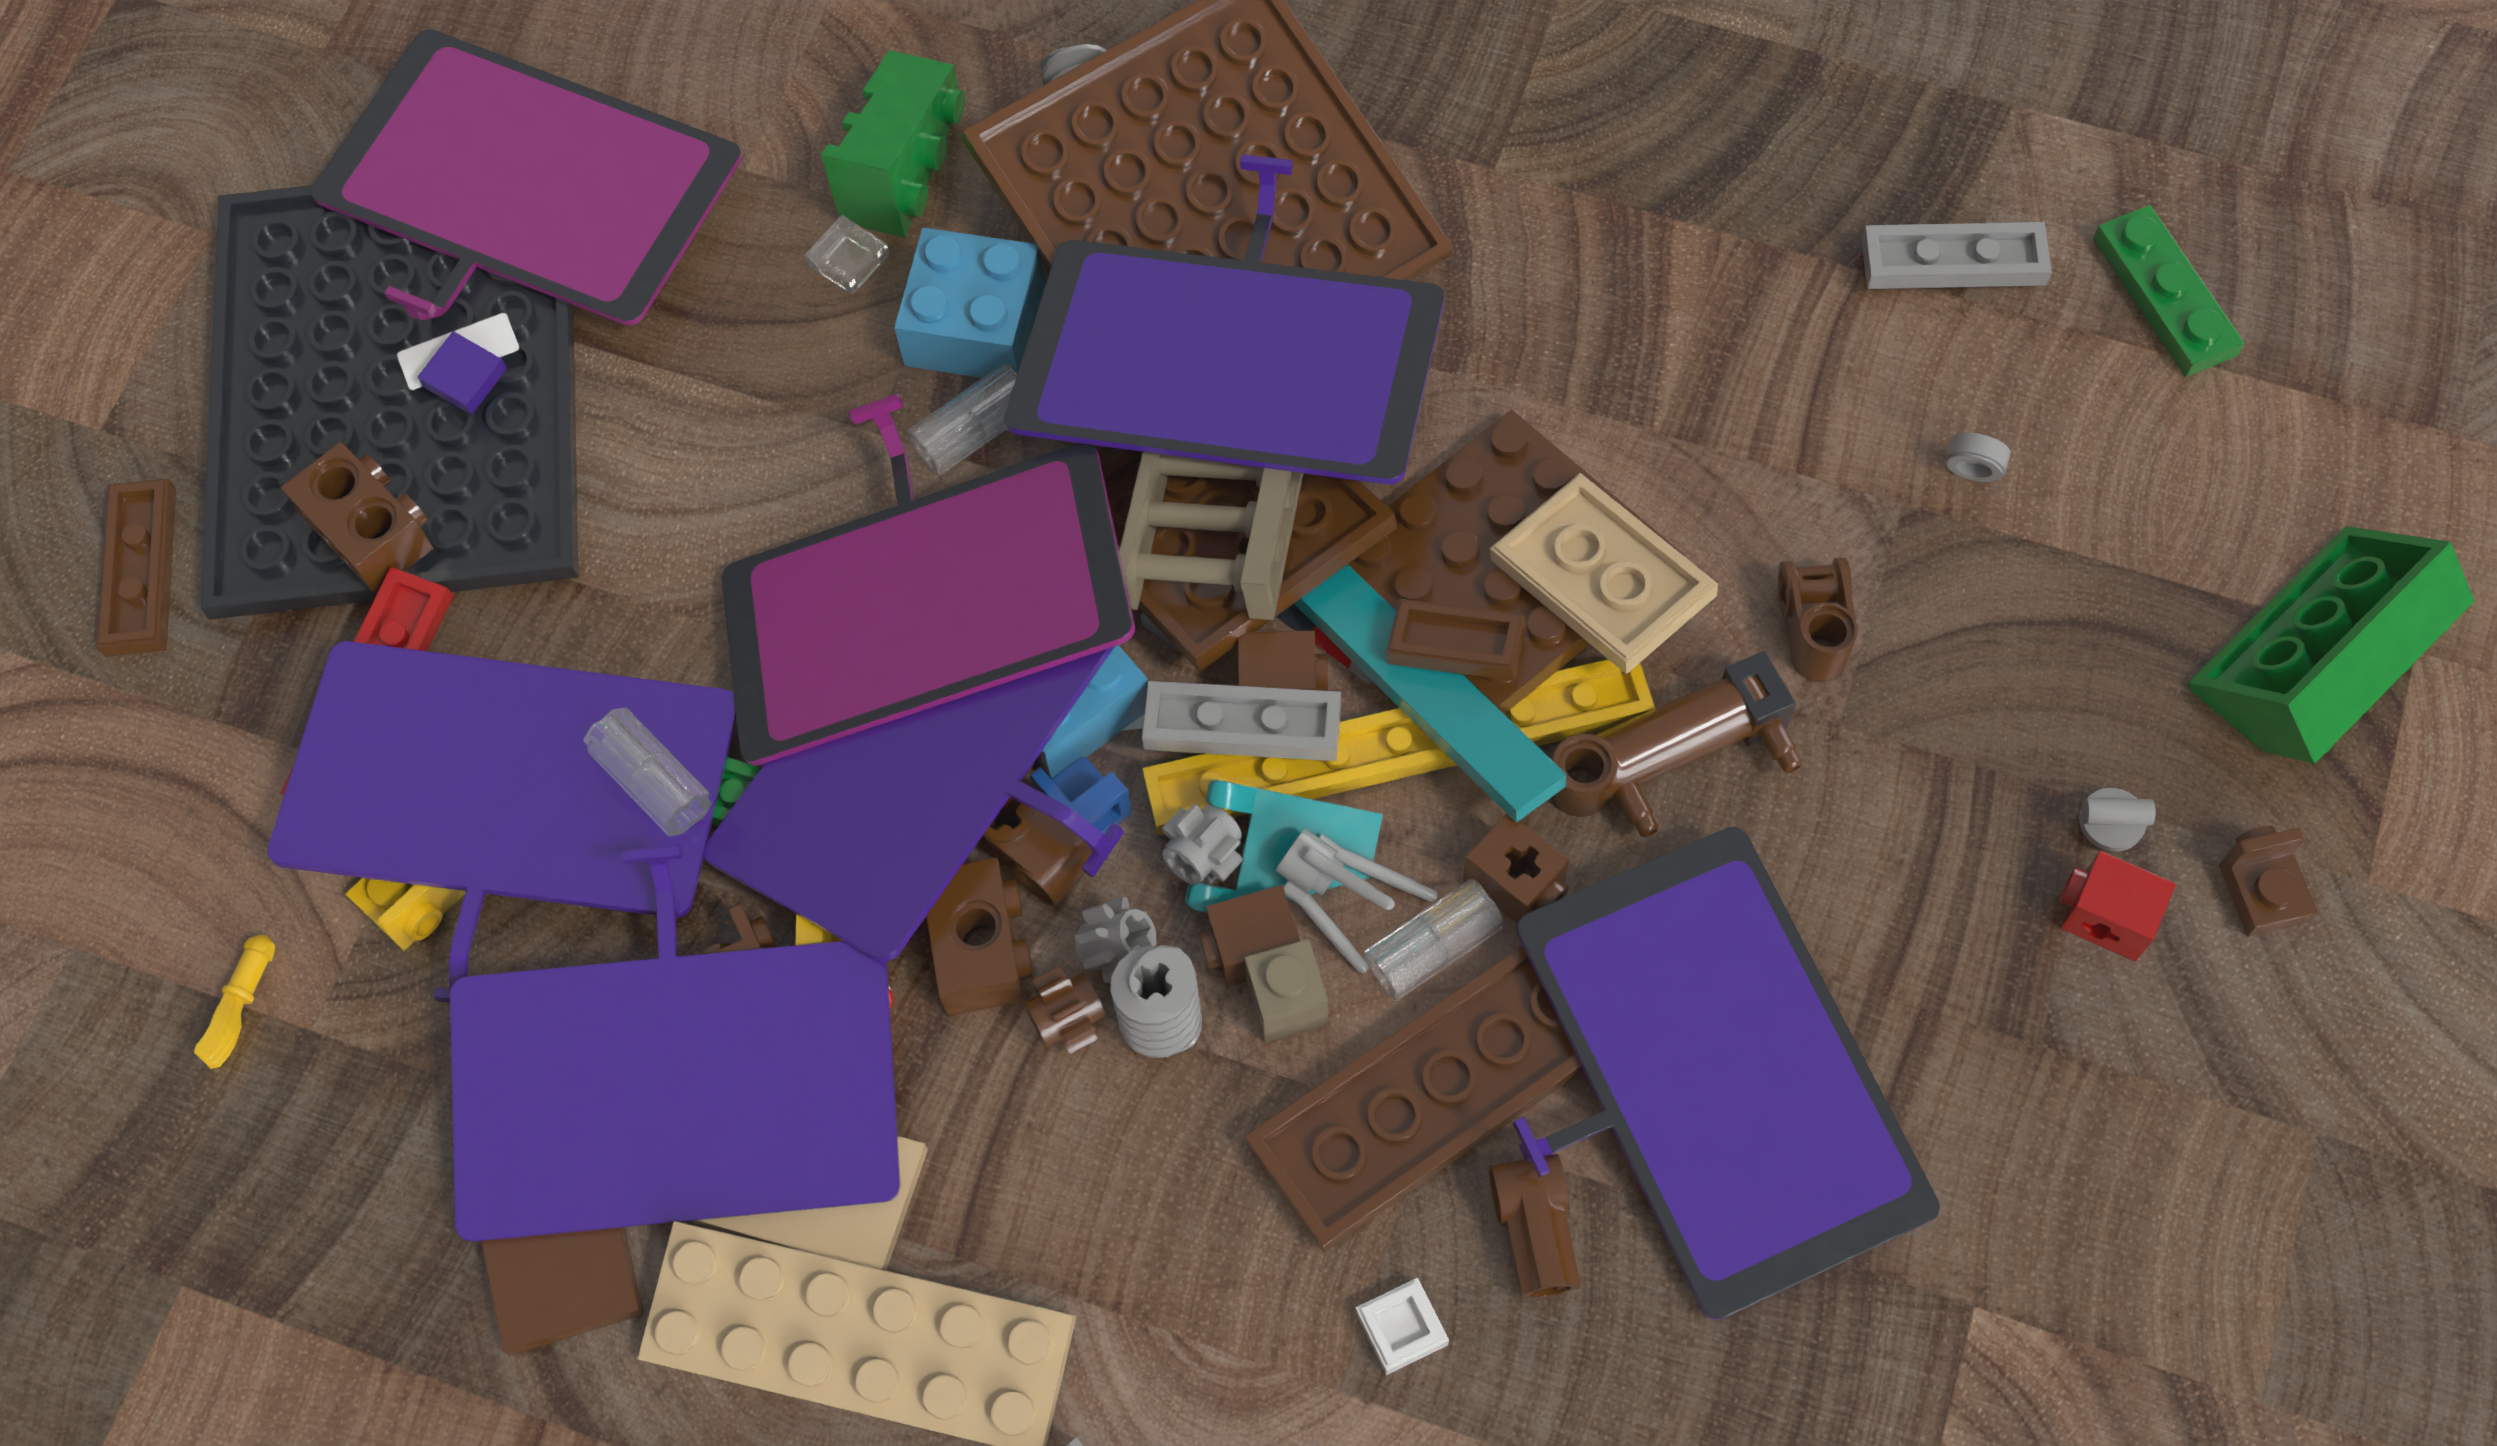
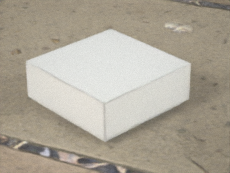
(1402, 1326)

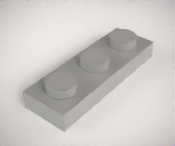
(1956, 255)
(1242, 720)

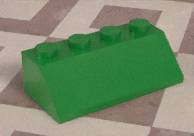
(2334, 640)

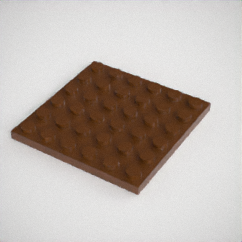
(1153, 142)

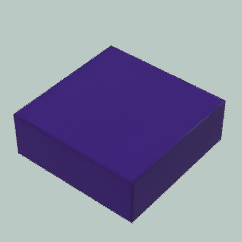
(462, 372)

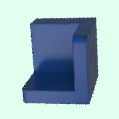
(1087, 792)

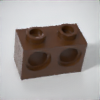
(358, 517)

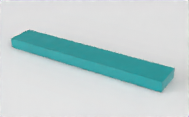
(1437, 701)

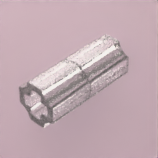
(964, 421)
(647, 771)
(1433, 939)

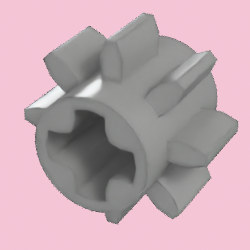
(1202, 844)
(1111, 935)

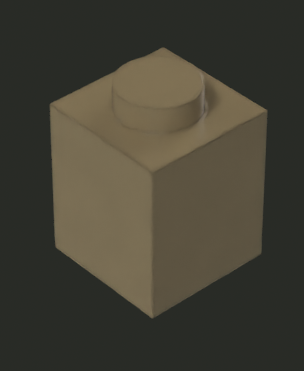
(1287, 990)

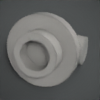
(2115, 818)

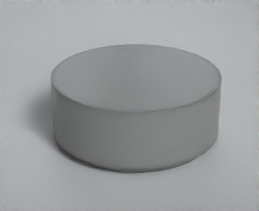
(1977, 457)

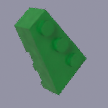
(894, 143)

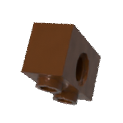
(984, 974)

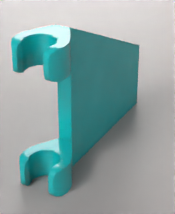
(1271, 831)

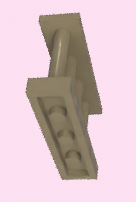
(1264, 522)

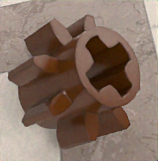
(1064, 1009)

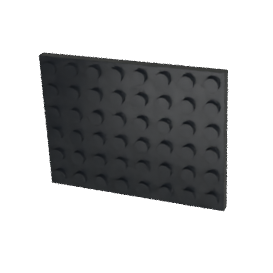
(313, 361)

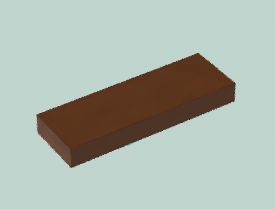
(136, 567)

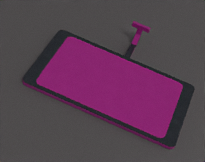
(526, 179)
(923, 599)

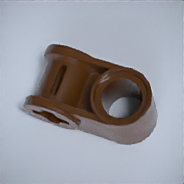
(1818, 606)
(1038, 851)

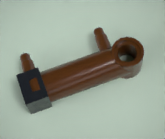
(1743, 705)

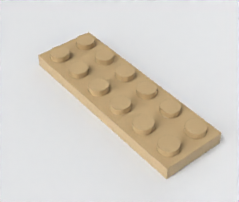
(857, 1337)

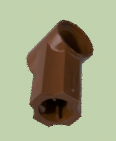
(1536, 1226)

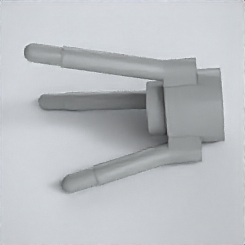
(1317, 862)

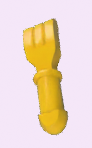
(226, 1022)

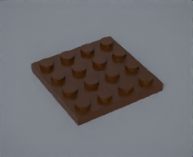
(1447, 537)
(1203, 621)

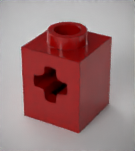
(2115, 905)

